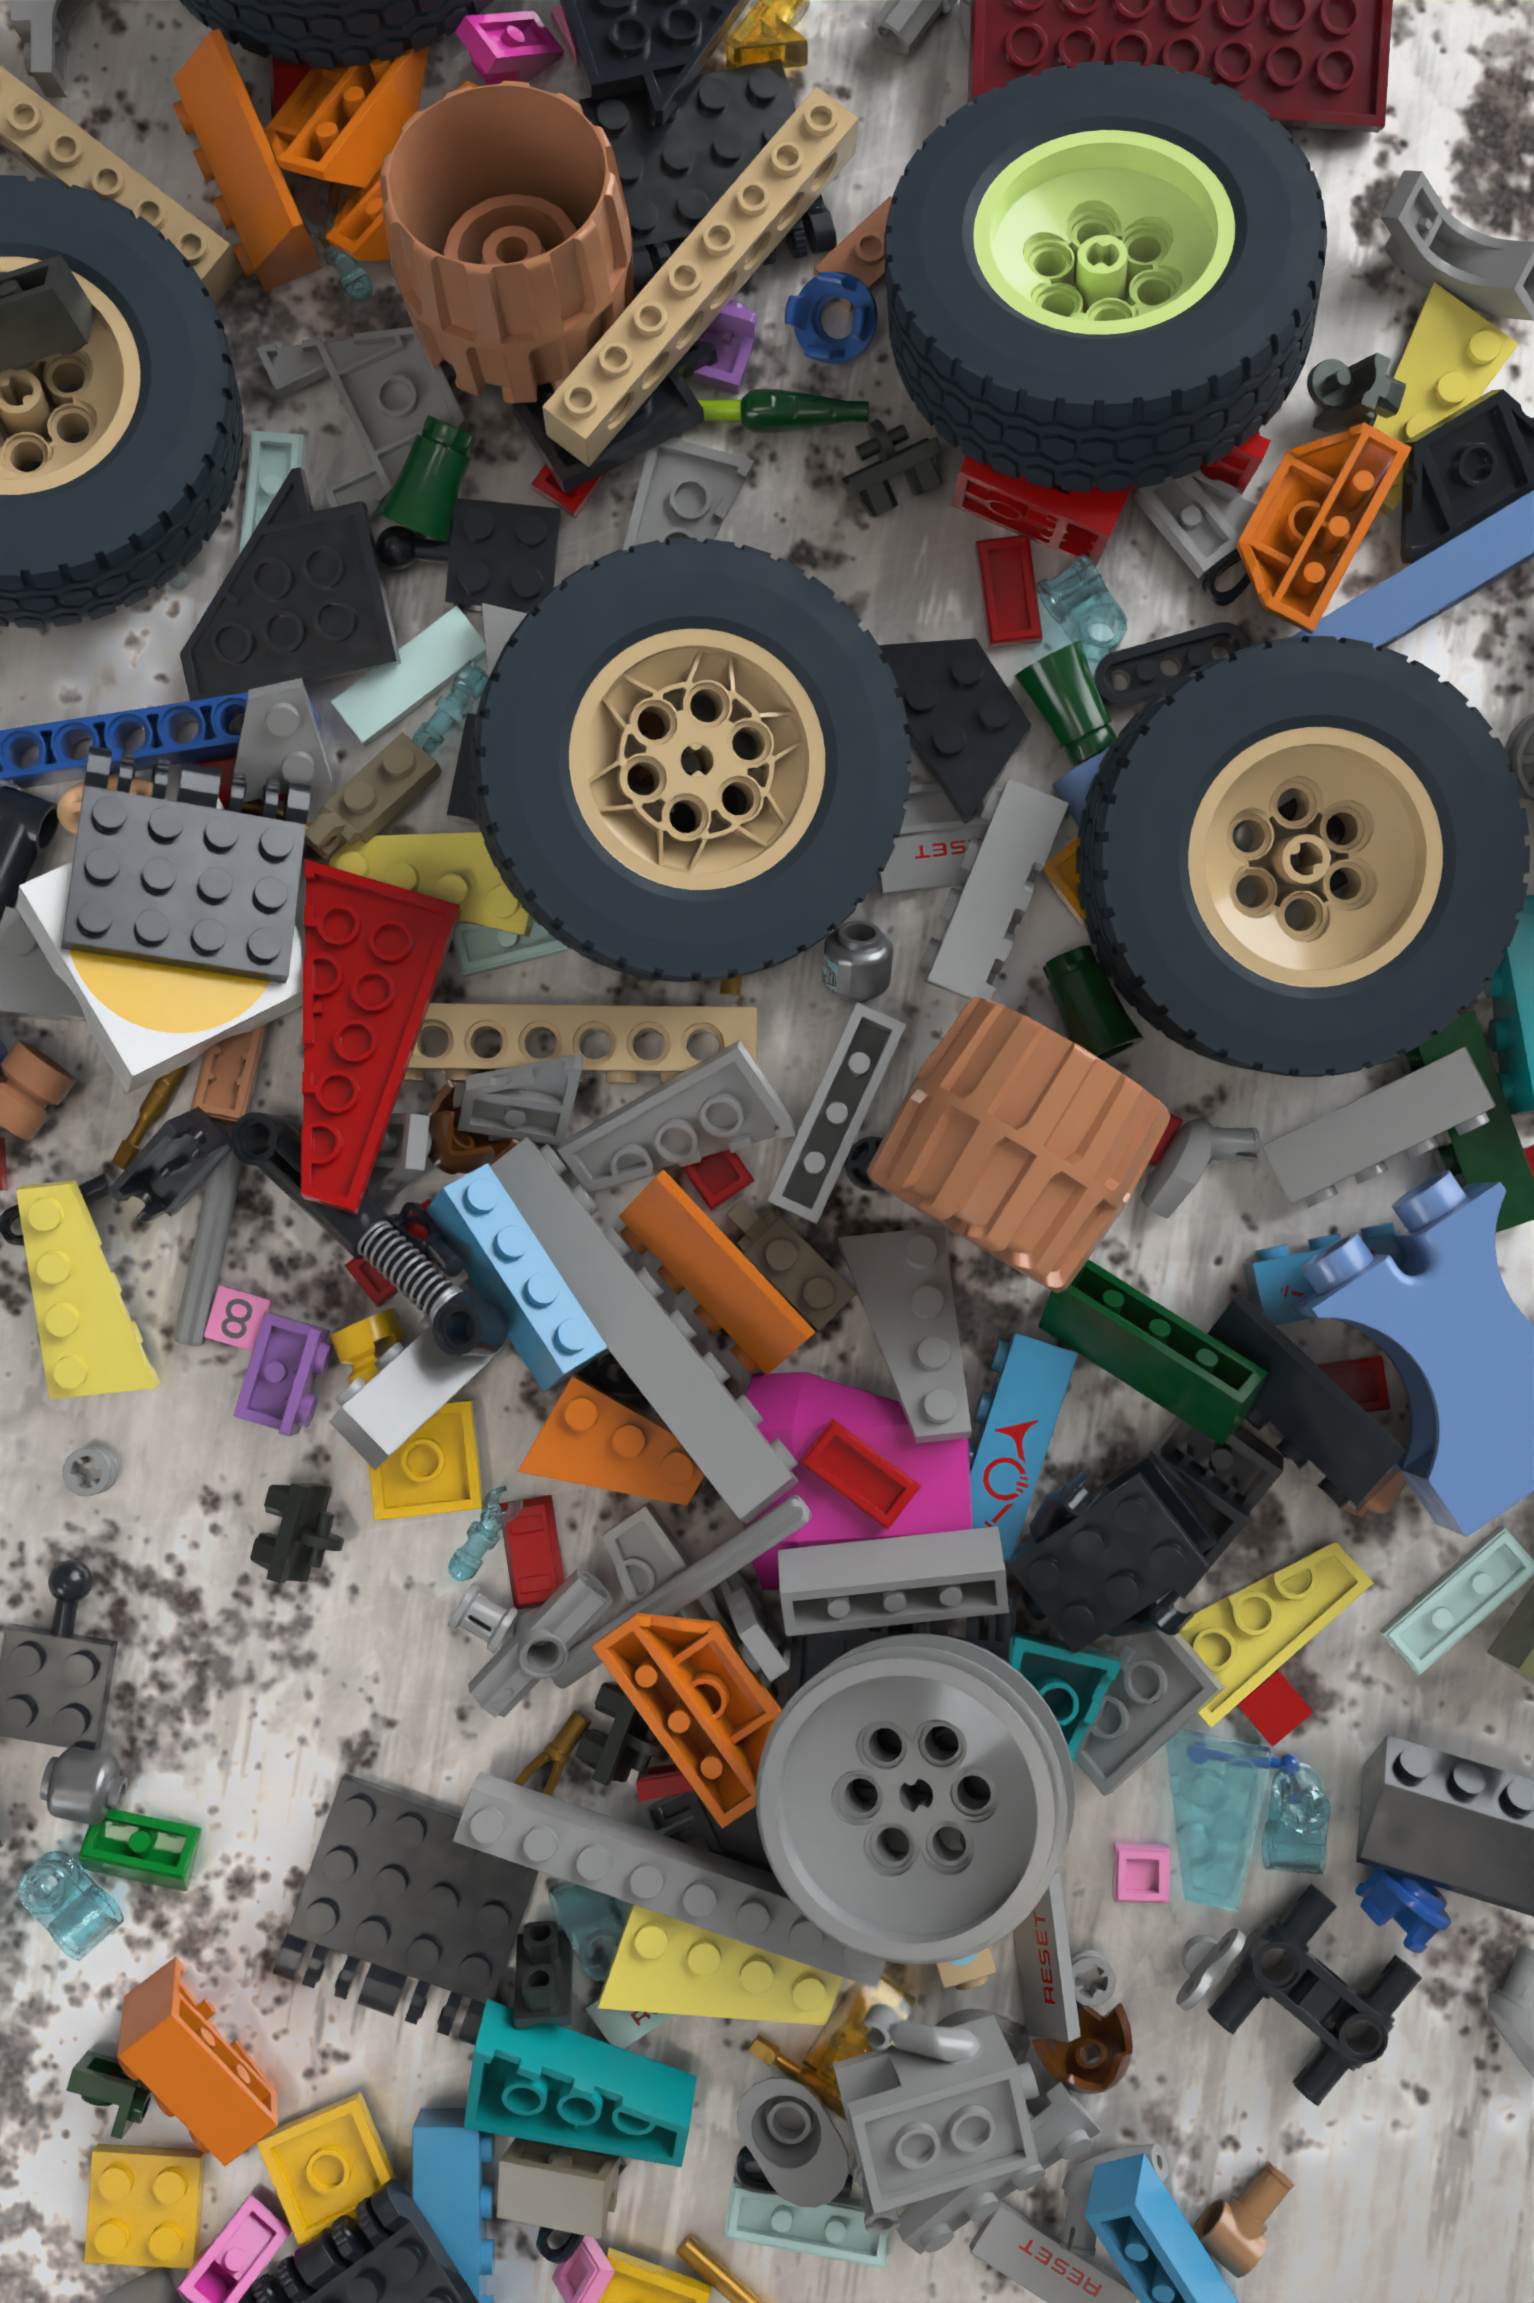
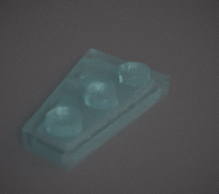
(1216, 1808)

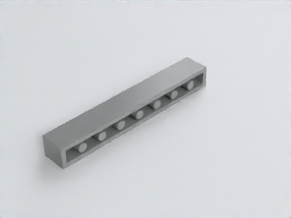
(645, 1338)
(650, 1873)

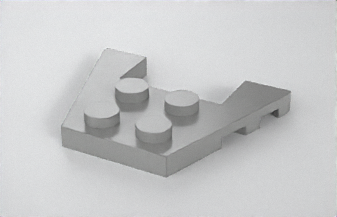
(385, 391)

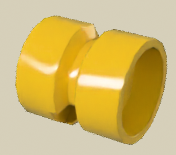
(360, 1341)

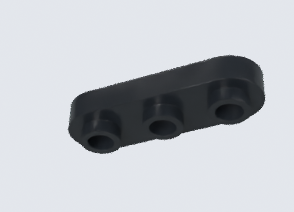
(1142, 662)

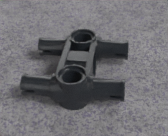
(1315, 1995)

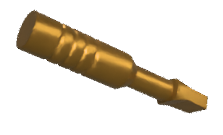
(149, 1112)
(770, 2054)

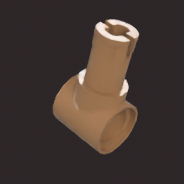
(1235, 2228)

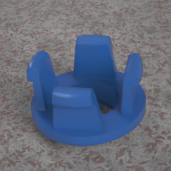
(805, 311)
(1411, 1903)

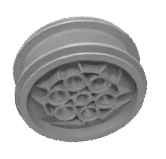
(832, 1845)

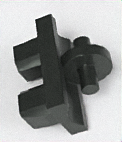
(1353, 392)
(915, 460)
(301, 1535)
(628, 1744)
(543, 1976)

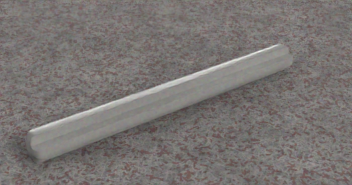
(695, 1580)

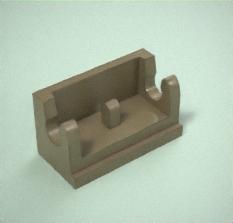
(557, 2187)

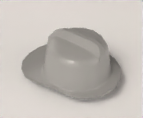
(793, 2141)

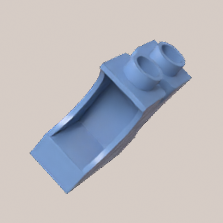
(1452, 1341)

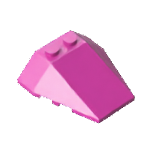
(798, 1409)

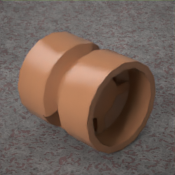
(27, 1087)

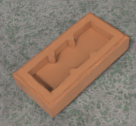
(861, 251)
(230, 1076)

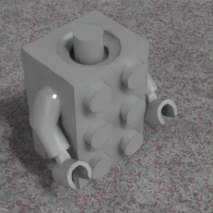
(935, 2107)

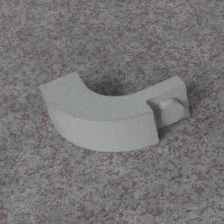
(45, 33)
(1436, 247)

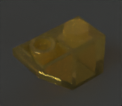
(845, 2032)

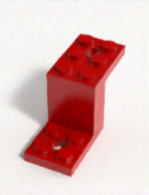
(1079, 520)

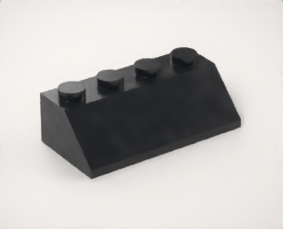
(1310, 1411)
(1448, 1823)

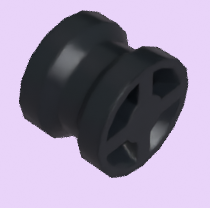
(860, 1157)

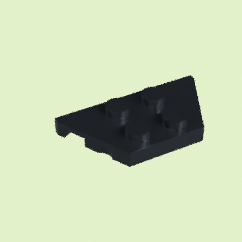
(1464, 472)
(957, 715)

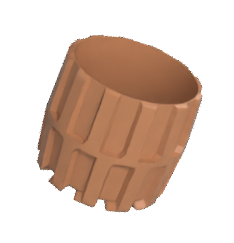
(507, 235)
(1019, 1142)

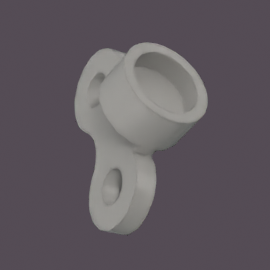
(1206, 1964)

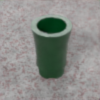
(430, 480)
(1069, 702)
(1089, 1004)

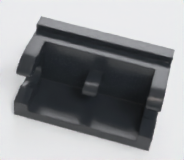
(173, 1164)

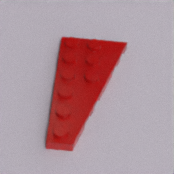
(365, 999)

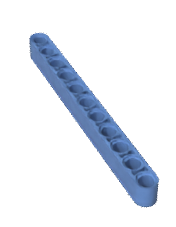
(1398, 602)

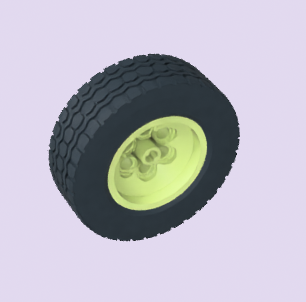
(1104, 274)

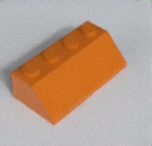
(244, 167)
(715, 1273)

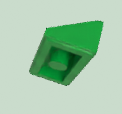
(141, 1849)

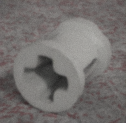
(483, 1617)

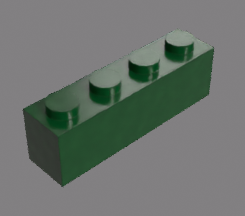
(1492, 1149)
(1154, 1351)

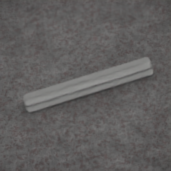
(208, 1251)

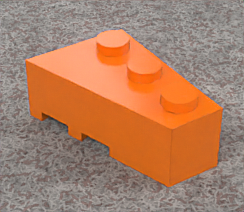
(611, 1446)
(192, 2068)

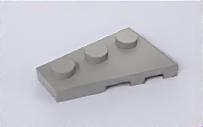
(1144, 1707)

